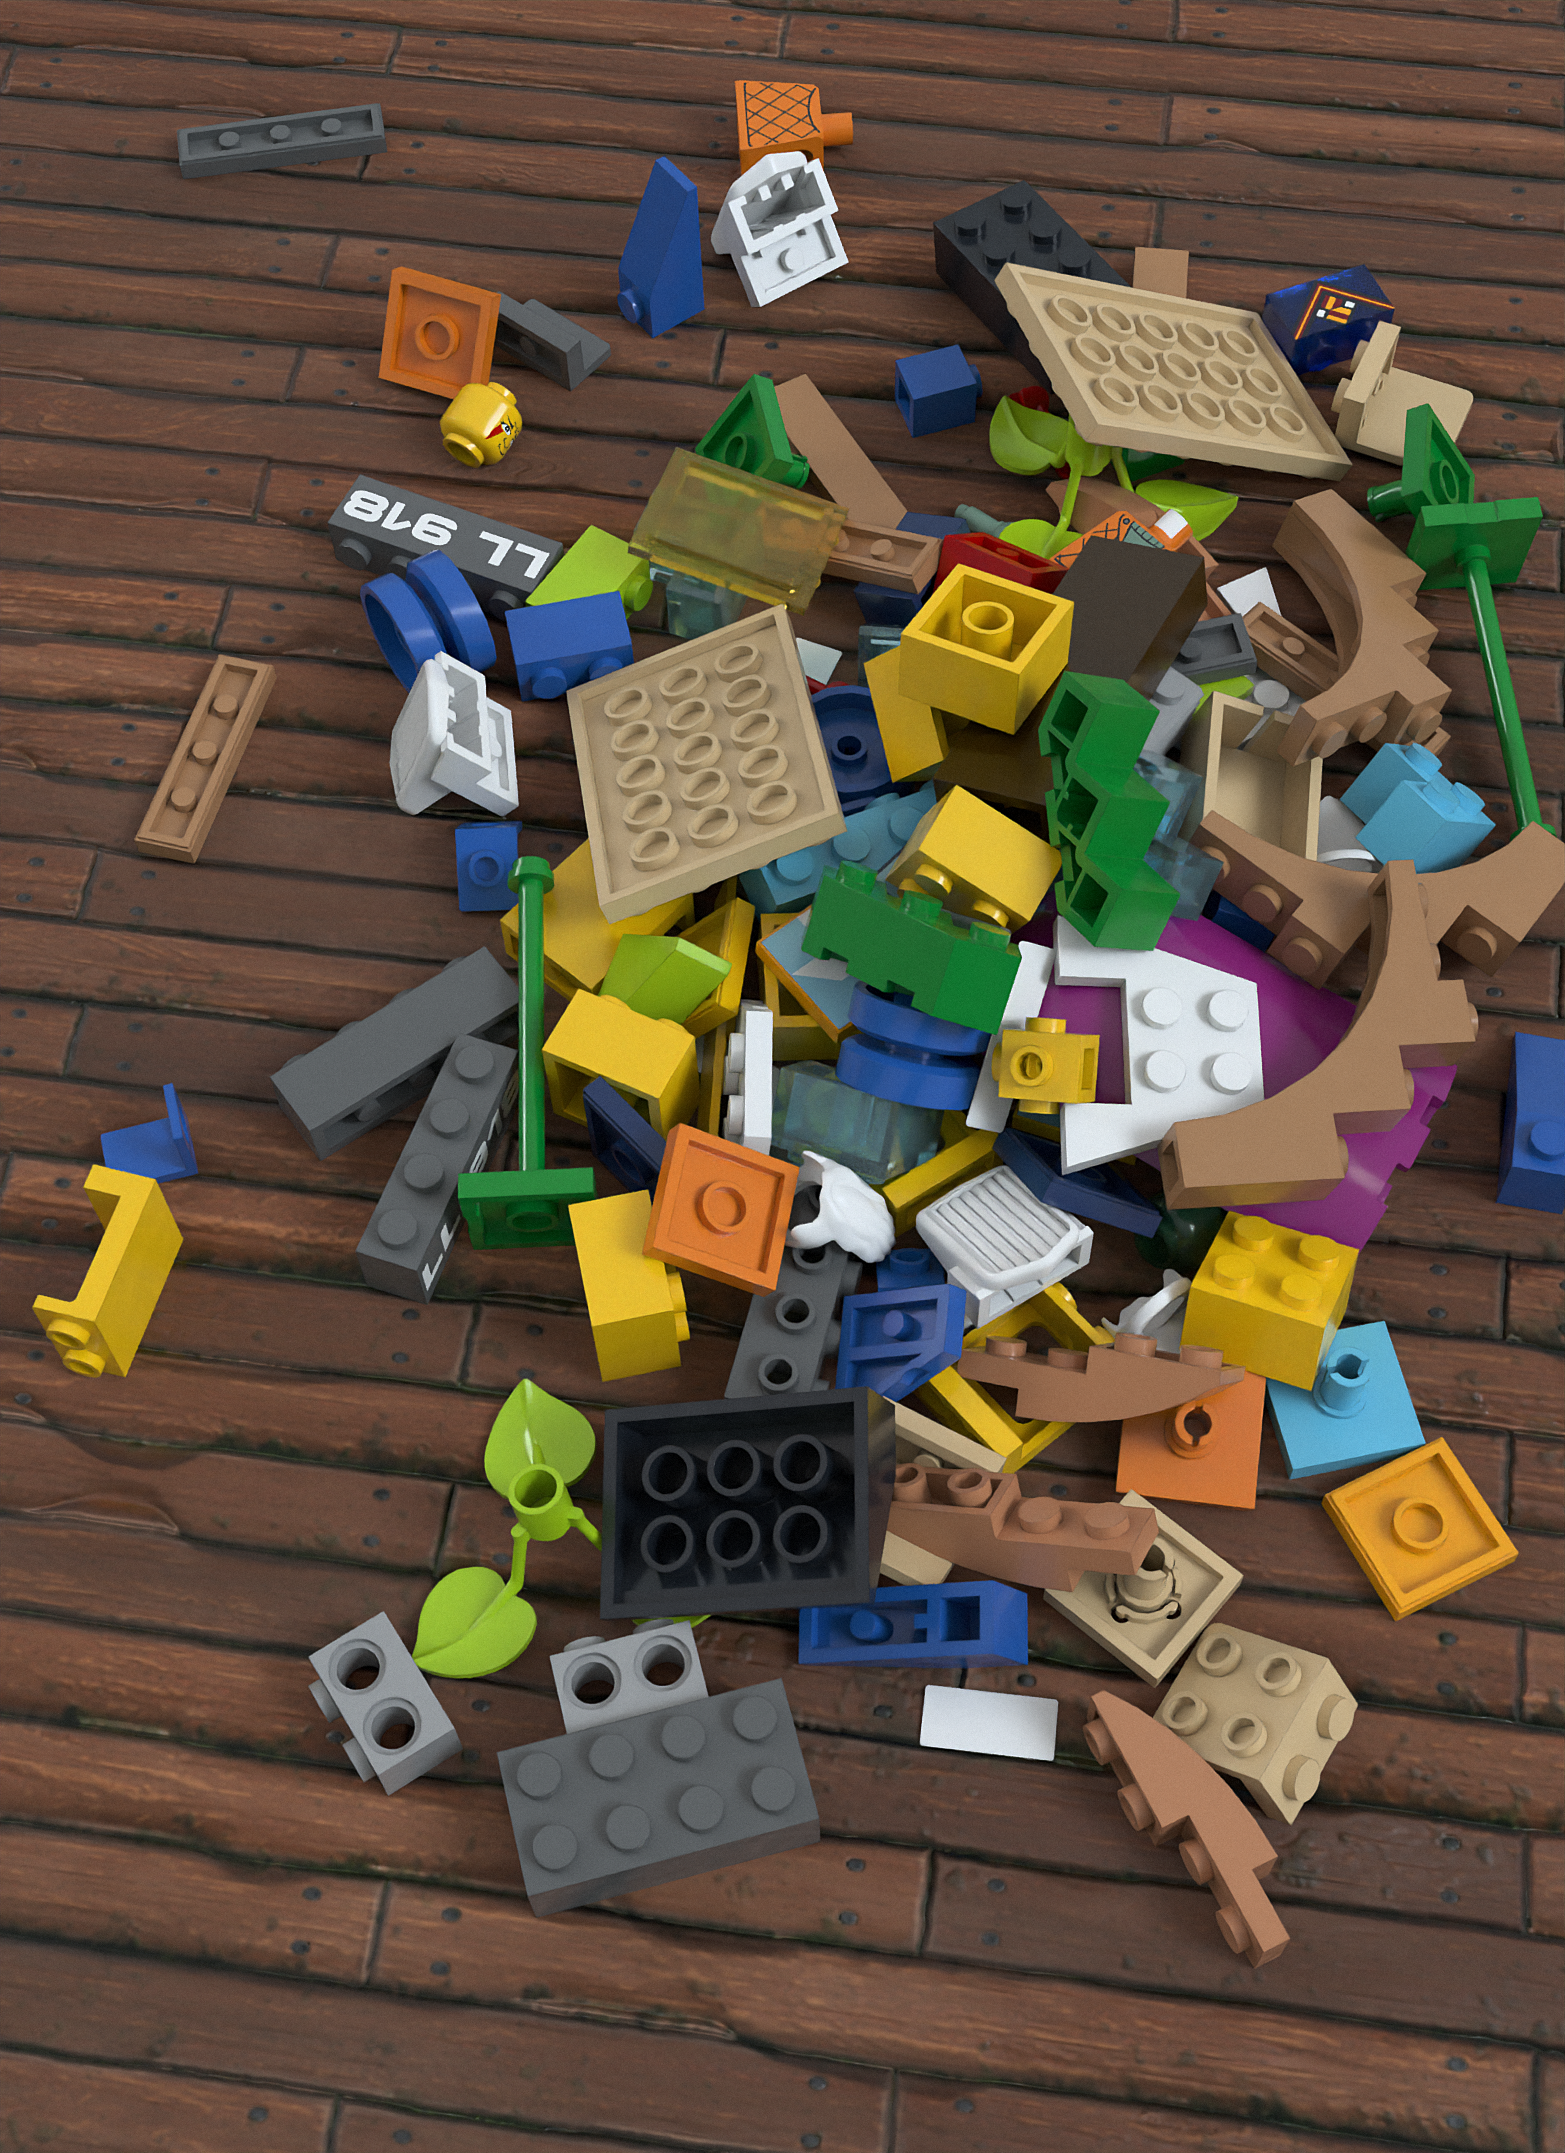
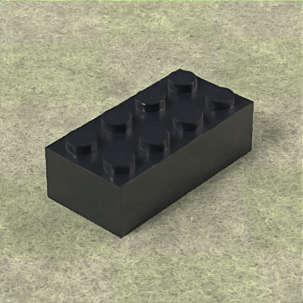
(1017, 230)

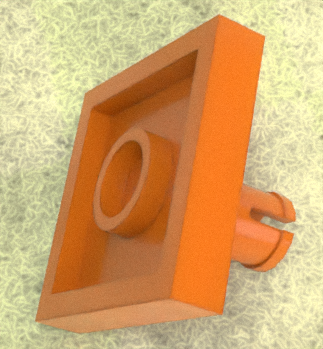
(437, 333)
(721, 1210)
(1197, 1450)

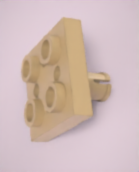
(1149, 1640)

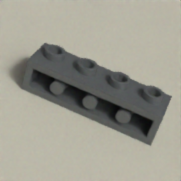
(797, 1324)

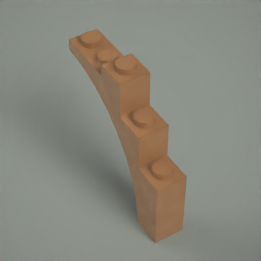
(1378, 634)
(1325, 909)
(1290, 1141)

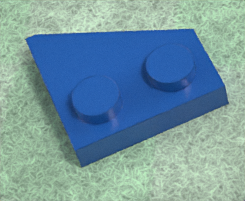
(900, 1338)

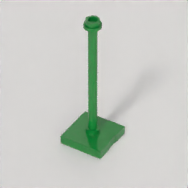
(1474, 549)
(529, 1204)

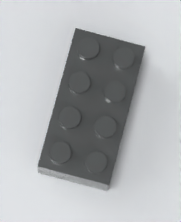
(658, 1797)

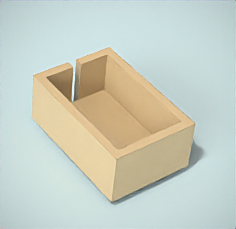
(1251, 785)

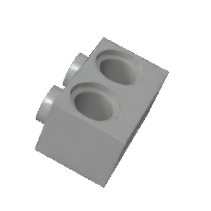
(625, 1666)
(394, 1698)

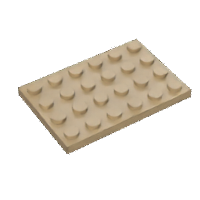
(1170, 374)
(701, 764)

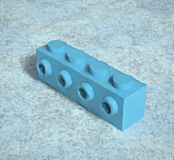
(870, 840)

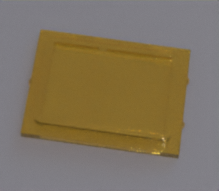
(738, 531)

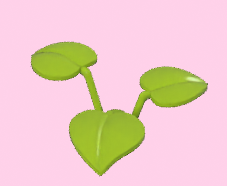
(1033, 440)
(532, 1455)

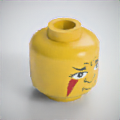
(481, 424)

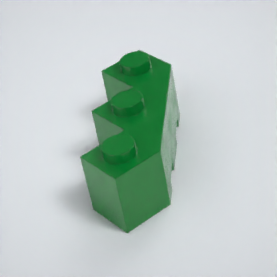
(1104, 812)
(912, 947)

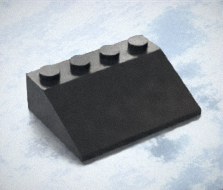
(746, 1504)

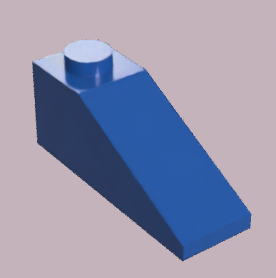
(663, 254)
(1534, 1126)
(921, 1628)

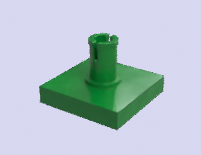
(754, 437)
(1431, 471)

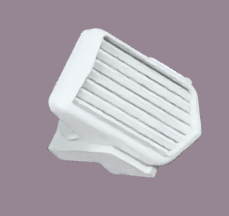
(779, 226)
(453, 741)
(1001, 1243)

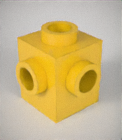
(1046, 1065)

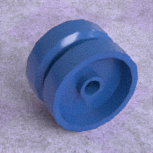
(426, 616)
(855, 744)
(908, 1052)

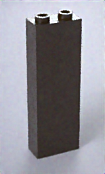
(1126, 625)

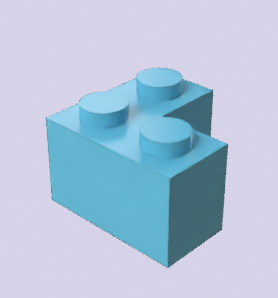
(1416, 810)

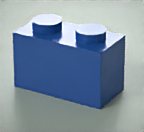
(568, 643)

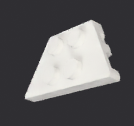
(749, 1078)

